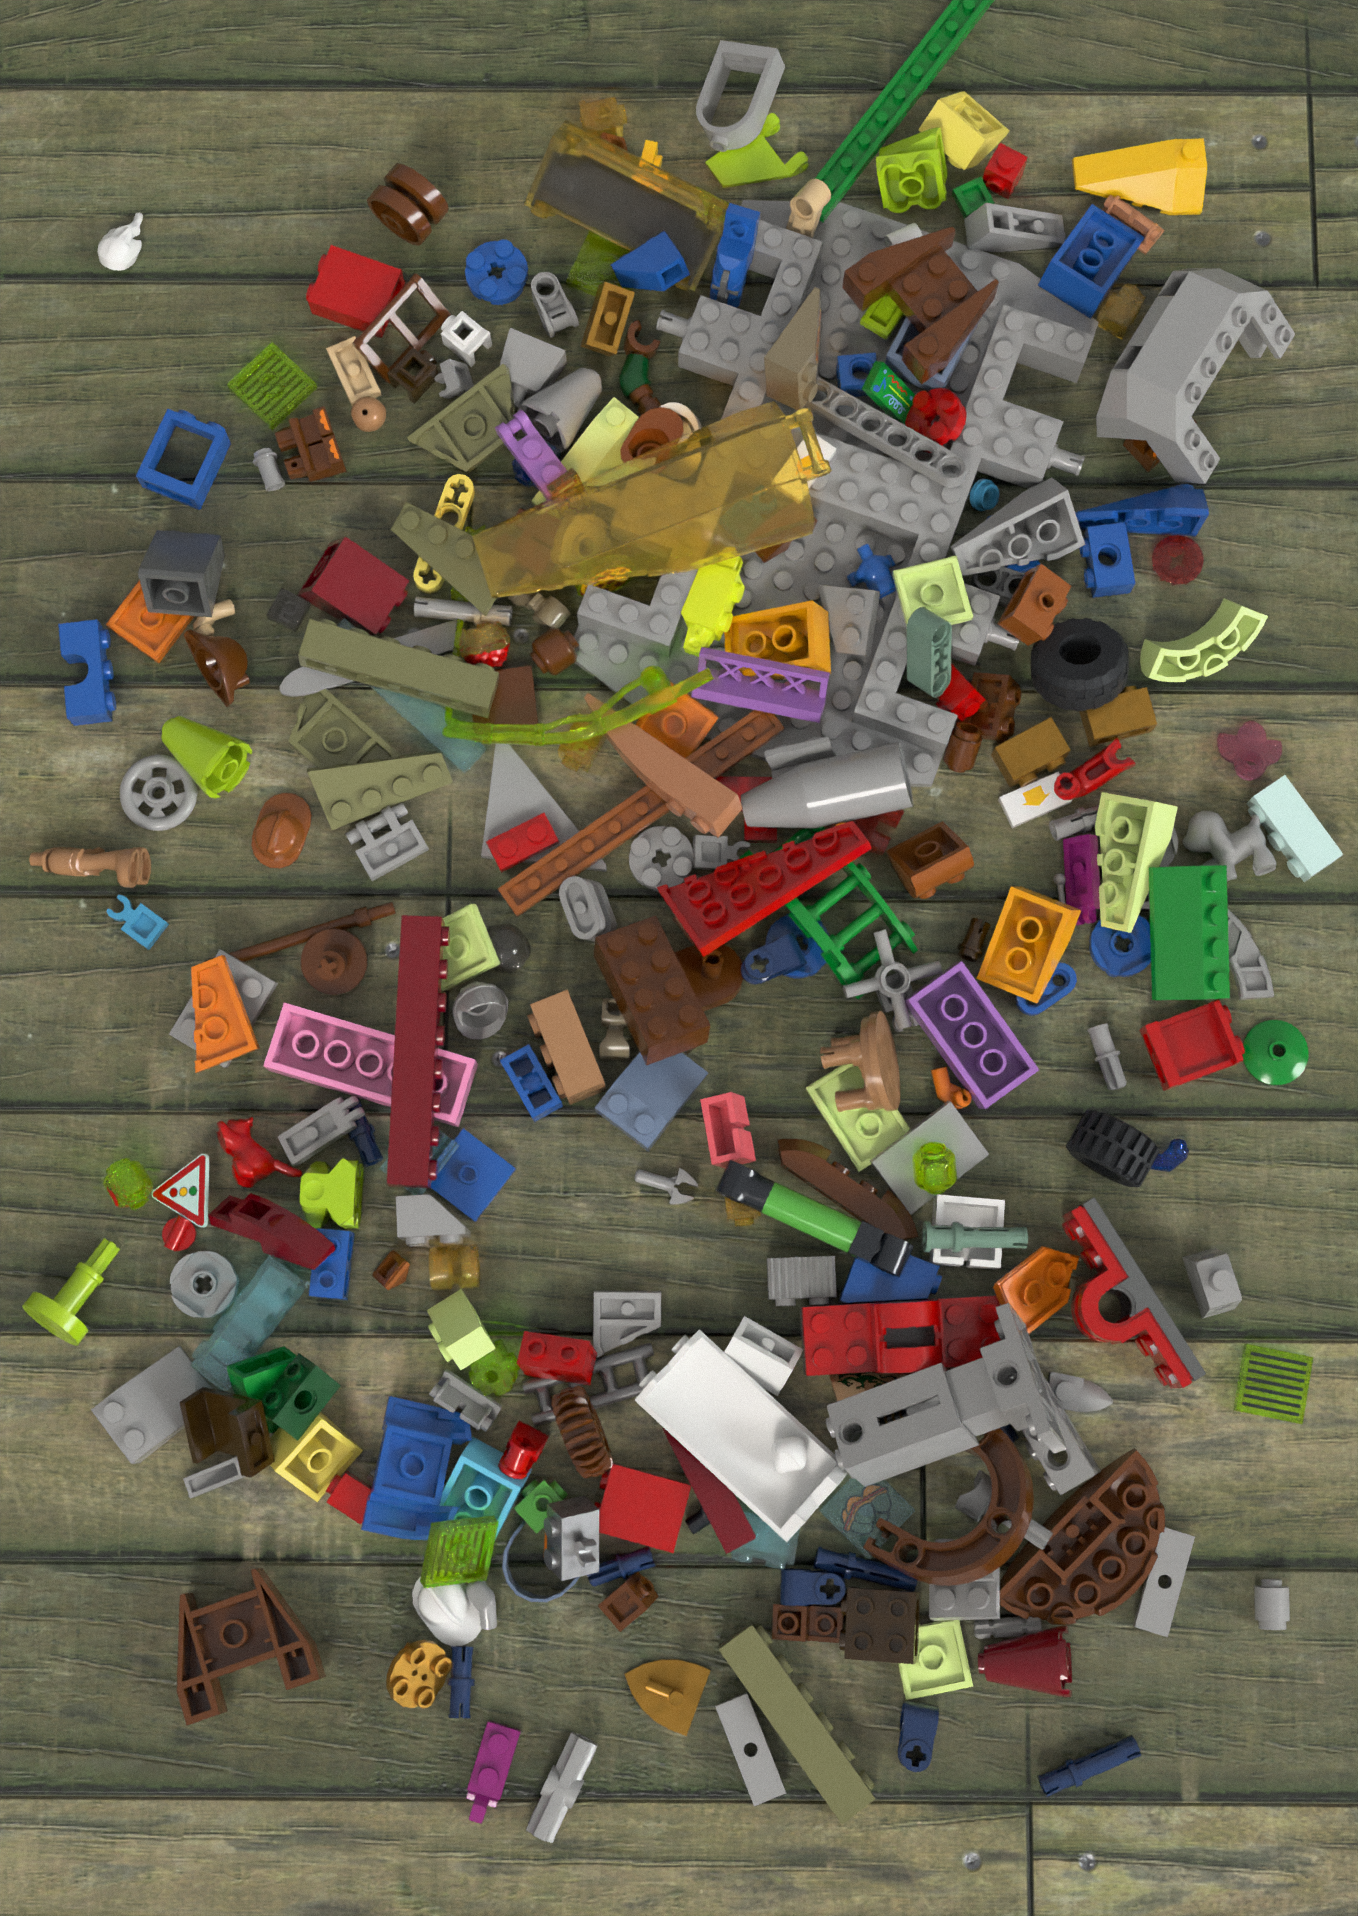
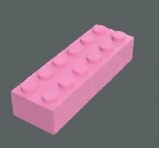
(357, 1060)

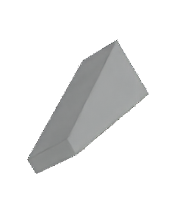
(213, 1478)

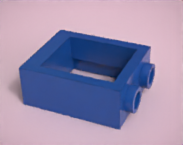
(188, 494)

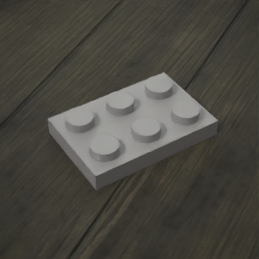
(253, 989)

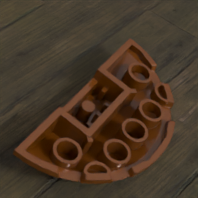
(1097, 1548)

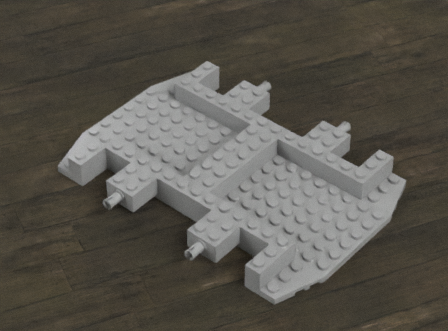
(867, 492)

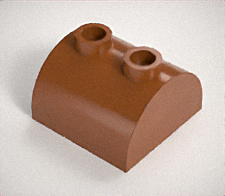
(930, 860)

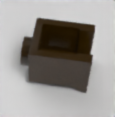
(419, 384)

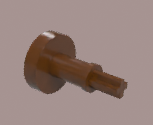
(334, 961)

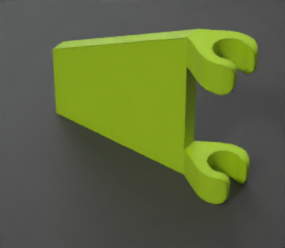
(755, 161)

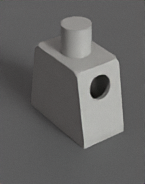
(531, 364)
(1212, 1282)

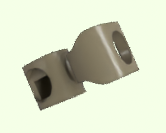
(547, 612)
(614, 1044)

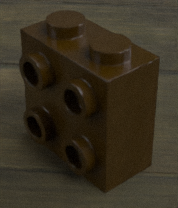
(880, 1625)

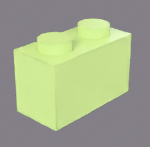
(459, 1330)

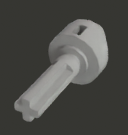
(977, 1502)

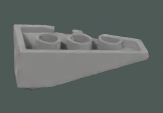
(1027, 529)

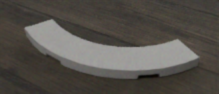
(1245, 961)

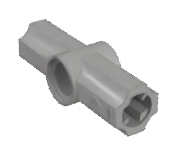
(561, 1787)

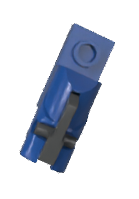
(734, 254)

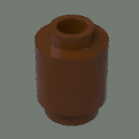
(963, 747)

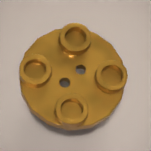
(411, 1688)

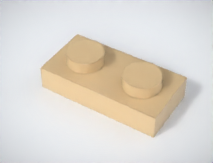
(353, 371)

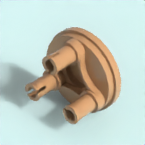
(877, 1059)

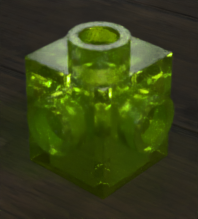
(495, 1371)

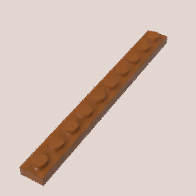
(633, 815)

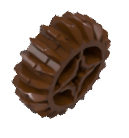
(582, 1431)

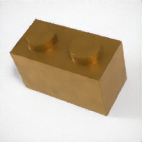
(607, 319)
(1122, 718)
(1031, 753)

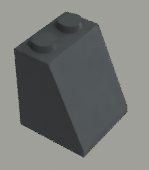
(182, 573)

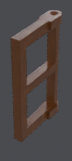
(388, 313)

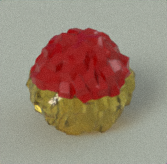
(485, 644)

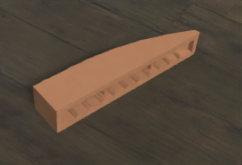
(673, 778)

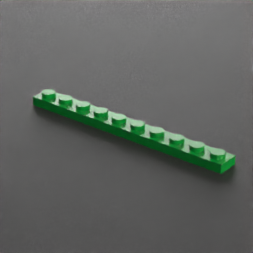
(899, 97)

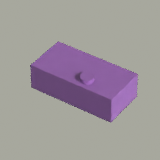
(970, 1035)

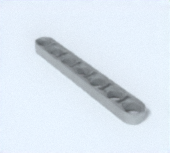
(888, 427)

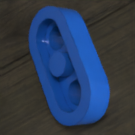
(1051, 993)

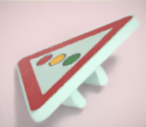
(188, 1191)

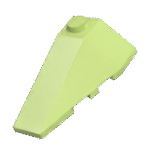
(599, 444)
(1131, 840)

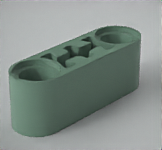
(929, 651)

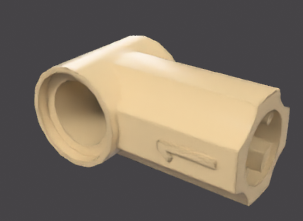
(807, 207)

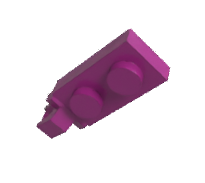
(491, 1768)

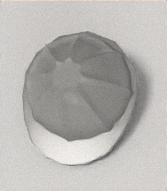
(480, 1010)

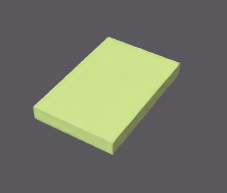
(859, 1131)

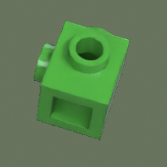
(536, 1497)

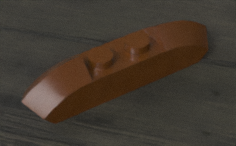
(809, 1164)

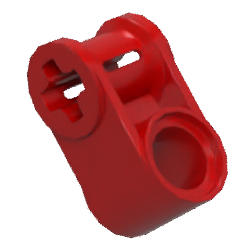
(522, 1450)

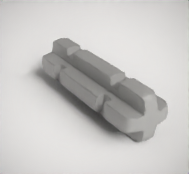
(1006, 1627)

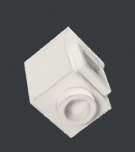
(464, 349)

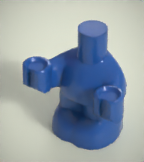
(874, 572)

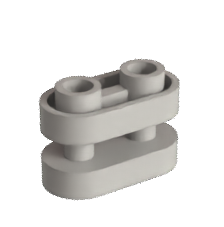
(586, 908)

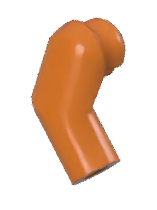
(949, 1092)

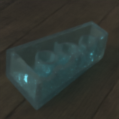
(250, 1320)

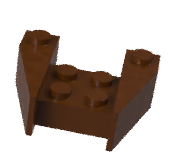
(928, 292)
(236, 1636)

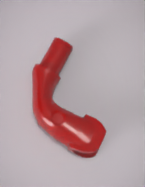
(1092, 774)

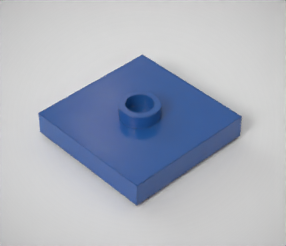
(472, 1176)

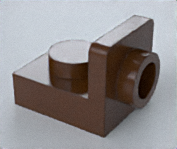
(629, 1600)

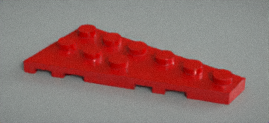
(755, 886)

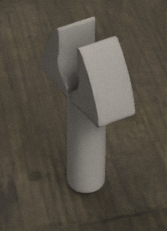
(667, 1184)

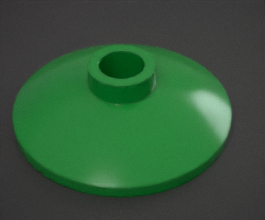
(1260, 1057)

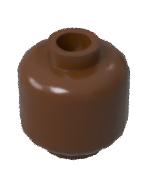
(554, 651)

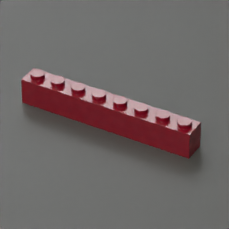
(416, 1052)

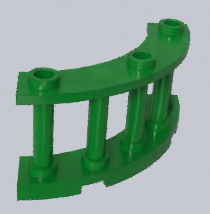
(807, 919)

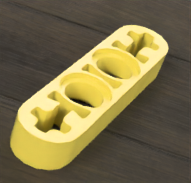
(465, 500)

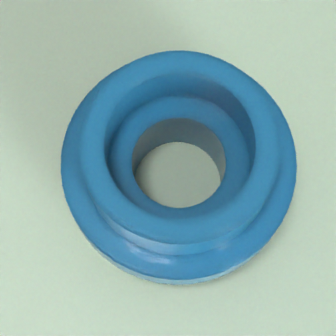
(984, 495)

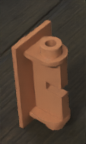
(1135, 220)

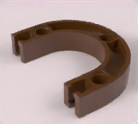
(982, 1548)

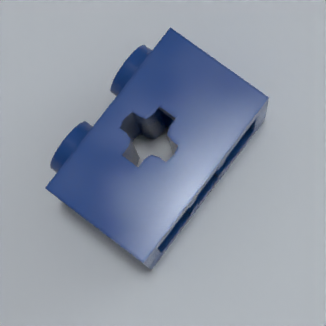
(531, 1083)

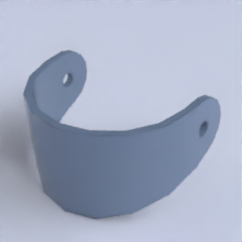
(516, 1587)

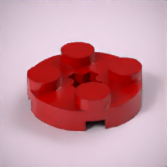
(933, 403)

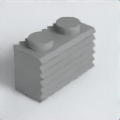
(801, 1279)

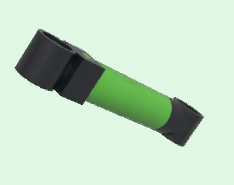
(815, 1218)

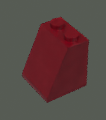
(354, 586)

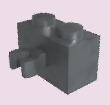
(572, 1538)

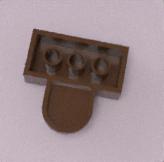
(665, 990)

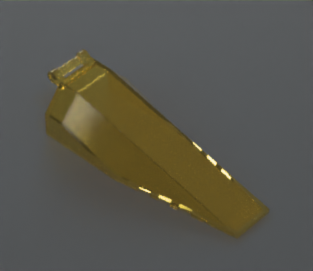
(665, 510)

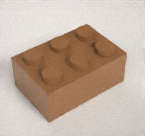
(566, 1048)

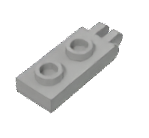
(320, 1129)

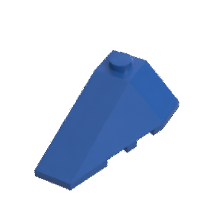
(1162, 512)

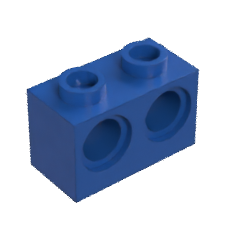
(333, 1275)

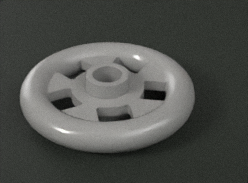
(143, 770)

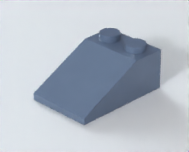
(650, 1096)

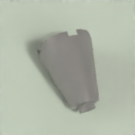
(563, 406)

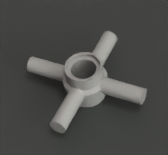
(879, 983)

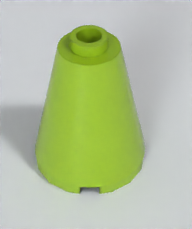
(208, 756)

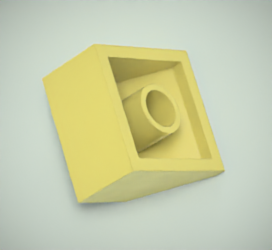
(966, 129)
(315, 1457)

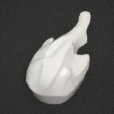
(118, 248)

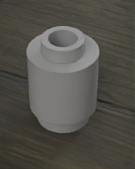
(1271, 1604)

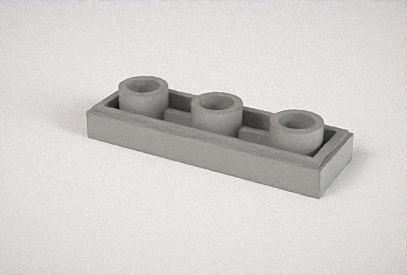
(1156, 1602)
(757, 1768)

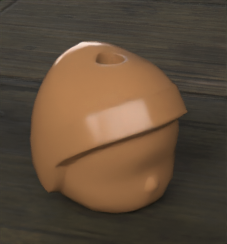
(368, 414)

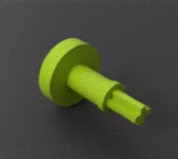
(59, 1314)

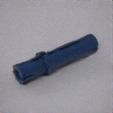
(863, 1569)
(1088, 1766)

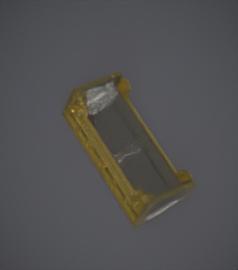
(626, 198)

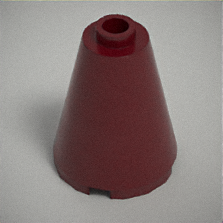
(1030, 1662)

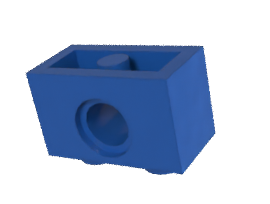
(1112, 542)

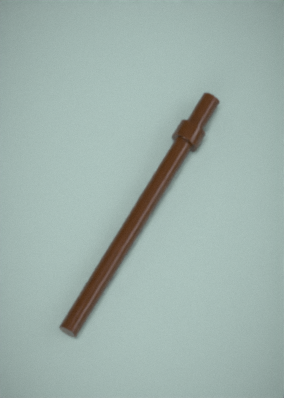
(361, 917)

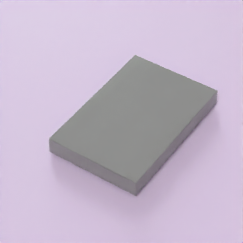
(941, 1126)

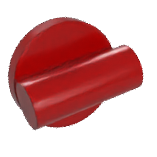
(179, 1234)

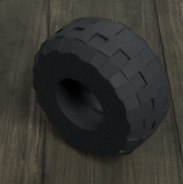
(1083, 686)

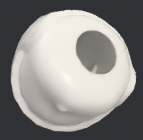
(789, 1454)

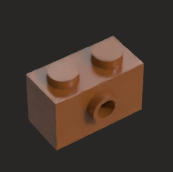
(1035, 605)

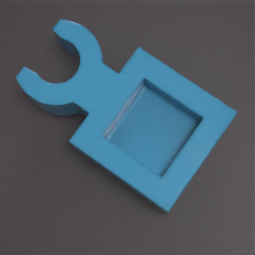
(140, 923)

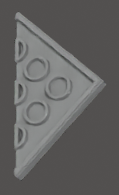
(518, 797)

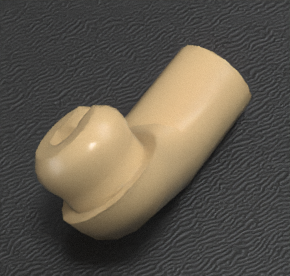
(221, 610)

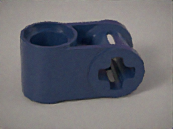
(777, 957)
(802, 1587)
(917, 1728)

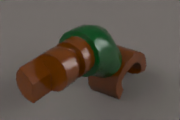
(635, 371)

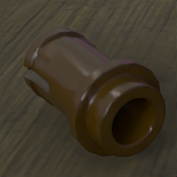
(972, 943)

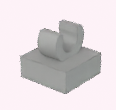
(456, 377)

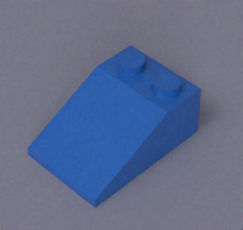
(1090, 261)

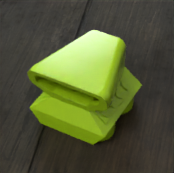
(913, 172)
(333, 1193)

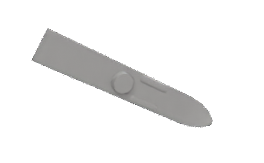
(310, 681)

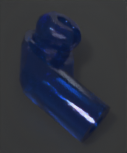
(1172, 1157)

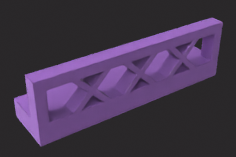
(761, 691)

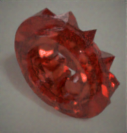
(1175, 546)

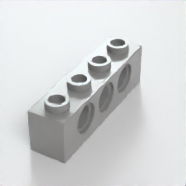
(1079, 1464)

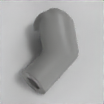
(484, 1601)

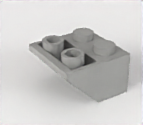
(425, 1219)

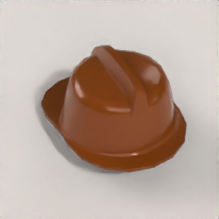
(651, 431)
(281, 830)

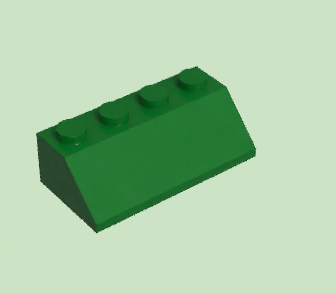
(1189, 932)

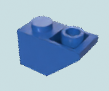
(652, 265)

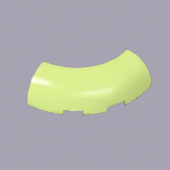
(1205, 650)

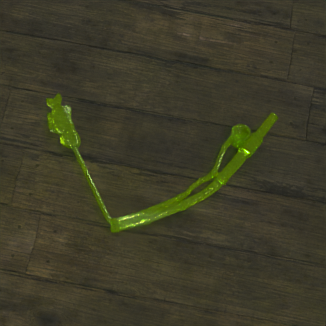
(652, 679)

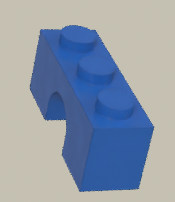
(91, 699)

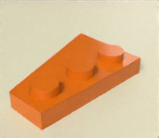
(220, 1017)

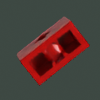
(557, 1358)

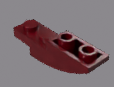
(276, 1228)

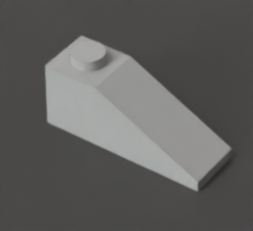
(1012, 229)

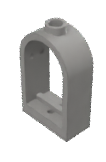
(747, 59)

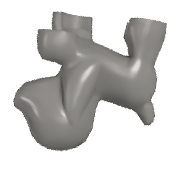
(1209, 834)

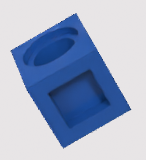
(847, 365)

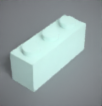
(1294, 829)

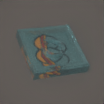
(857, 1509)

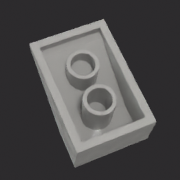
(147, 1407)

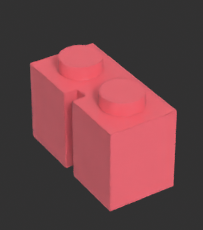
(724, 1125)

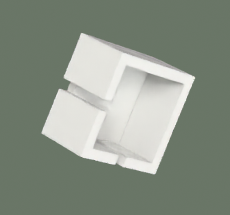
(971, 1213)

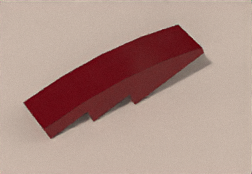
(716, 1500)

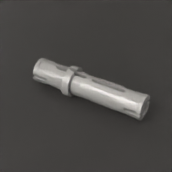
(462, 610)

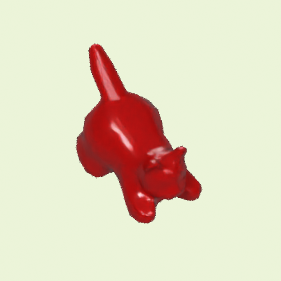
(250, 1159)

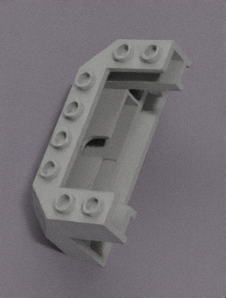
(1178, 357)

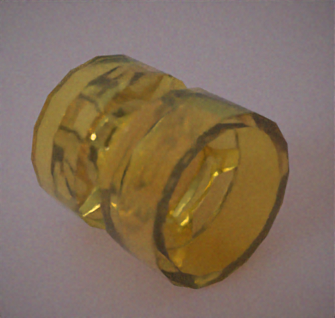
(442, 1267)

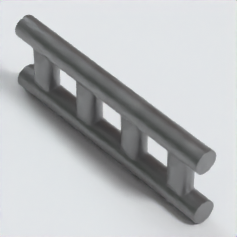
(605, 1367)

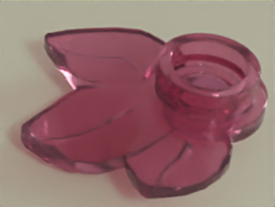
(1249, 746)

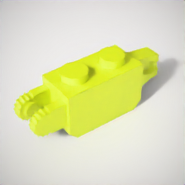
(711, 603)

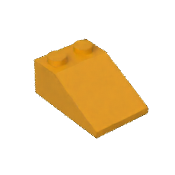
(783, 634)
(1027, 943)

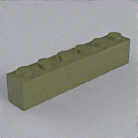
(398, 667)
(797, 1723)

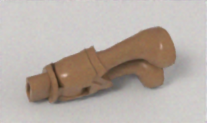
(130, 864)

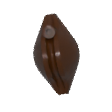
(220, 662)

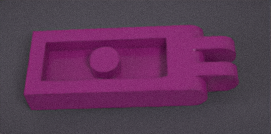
(1082, 876)

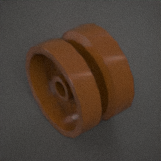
(408, 204)

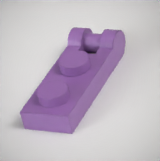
(531, 451)

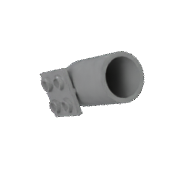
(823, 789)

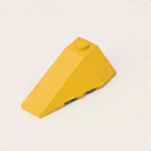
(1155, 174)

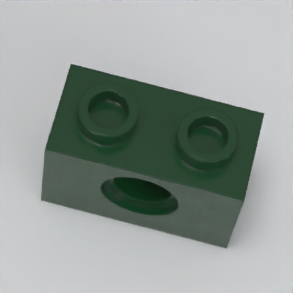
(298, 1396)

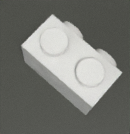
(760, 1355)

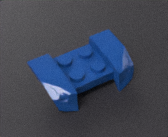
(412, 1469)

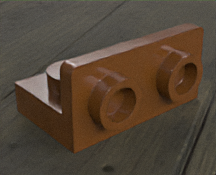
(997, 712)

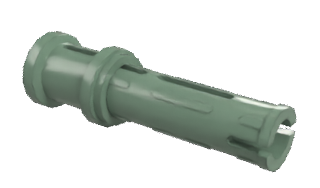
(959, 1237)

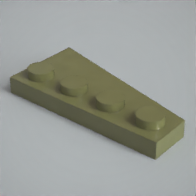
(447, 552)
(365, 788)

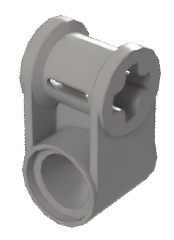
(554, 309)

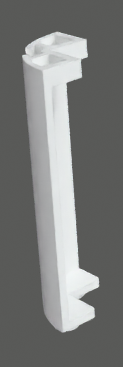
(731, 1428)

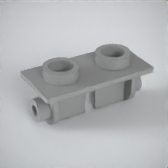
(455, 1392)

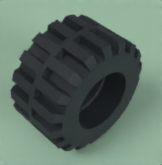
(1112, 1148)

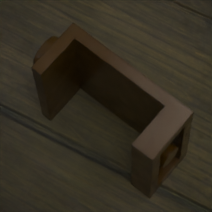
(227, 1425)

